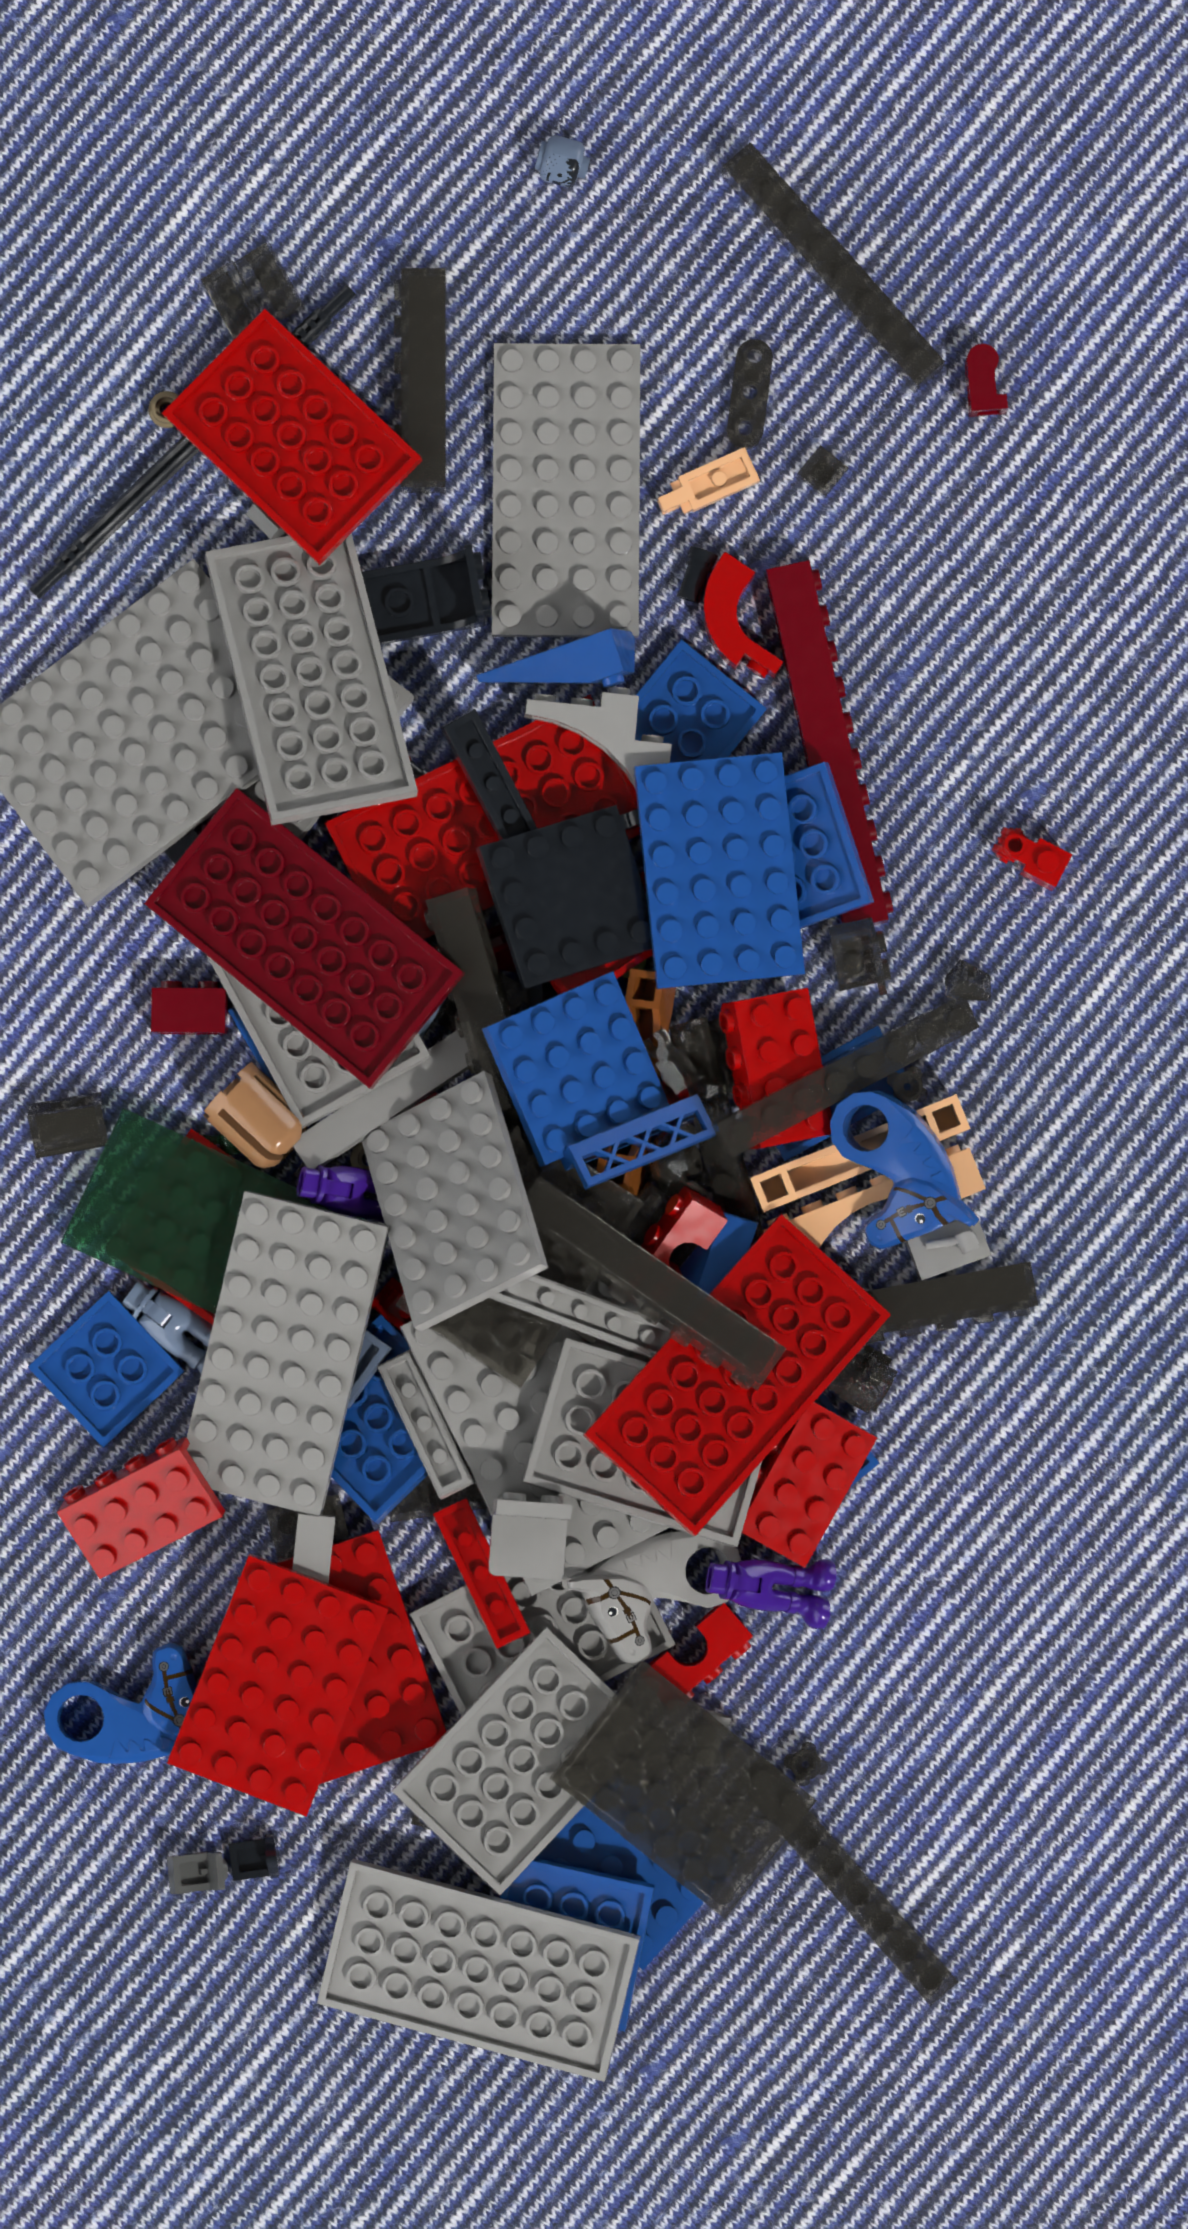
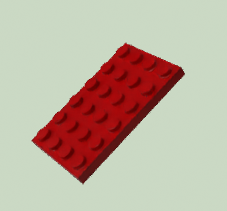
(292, 436)
(277, 1684)
(395, 1700)

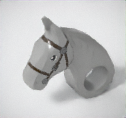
(625, 1584)

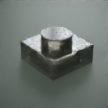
(822, 471)

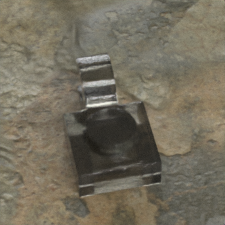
(673, 1064)

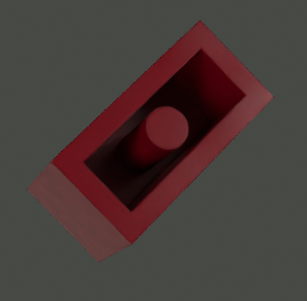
(189, 1009)

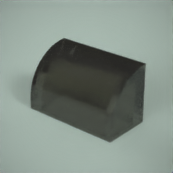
(68, 1124)

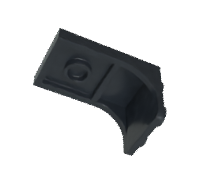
(428, 597)

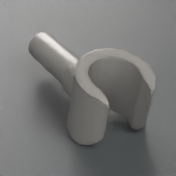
(966, 1240)

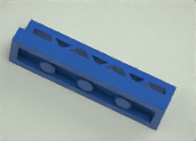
(637, 1133)

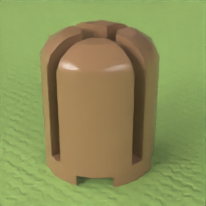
(255, 1118)

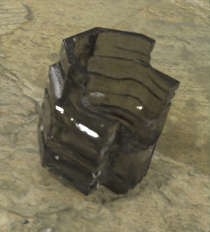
(865, 1380)

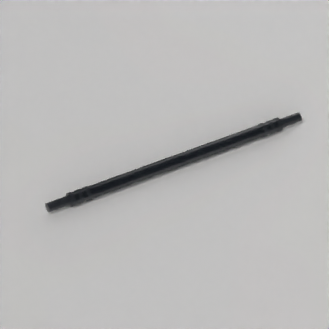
(164, 469)

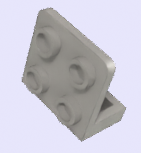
(529, 1537)

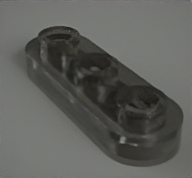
(749, 410)

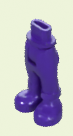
(340, 1190)
(751, 1584)

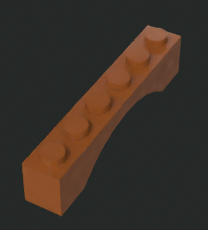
(651, 1012)

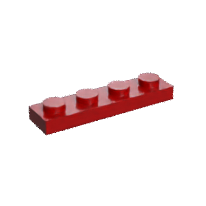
(488, 1591)

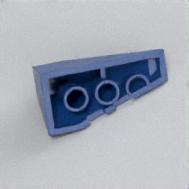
(590, 660)
(709, 1266)

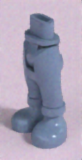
(167, 1323)

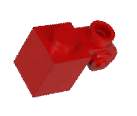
(1040, 859)

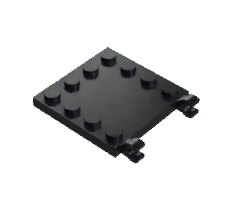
(569, 895)

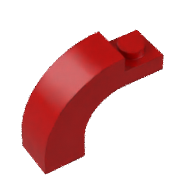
(722, 594)

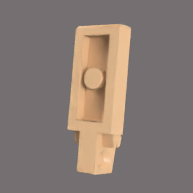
(710, 483)

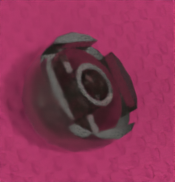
(679, 1168)

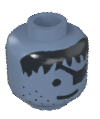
(562, 161)

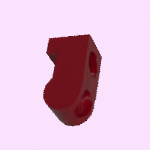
(981, 382)

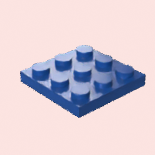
(695, 707)
(106, 1369)

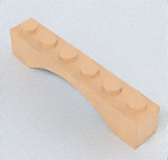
(828, 1166)
(820, 1220)

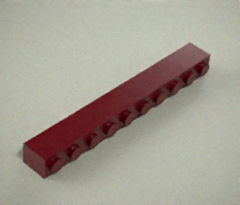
(820, 713)

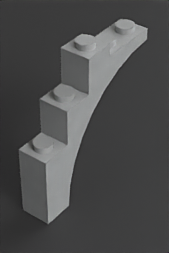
(607, 726)

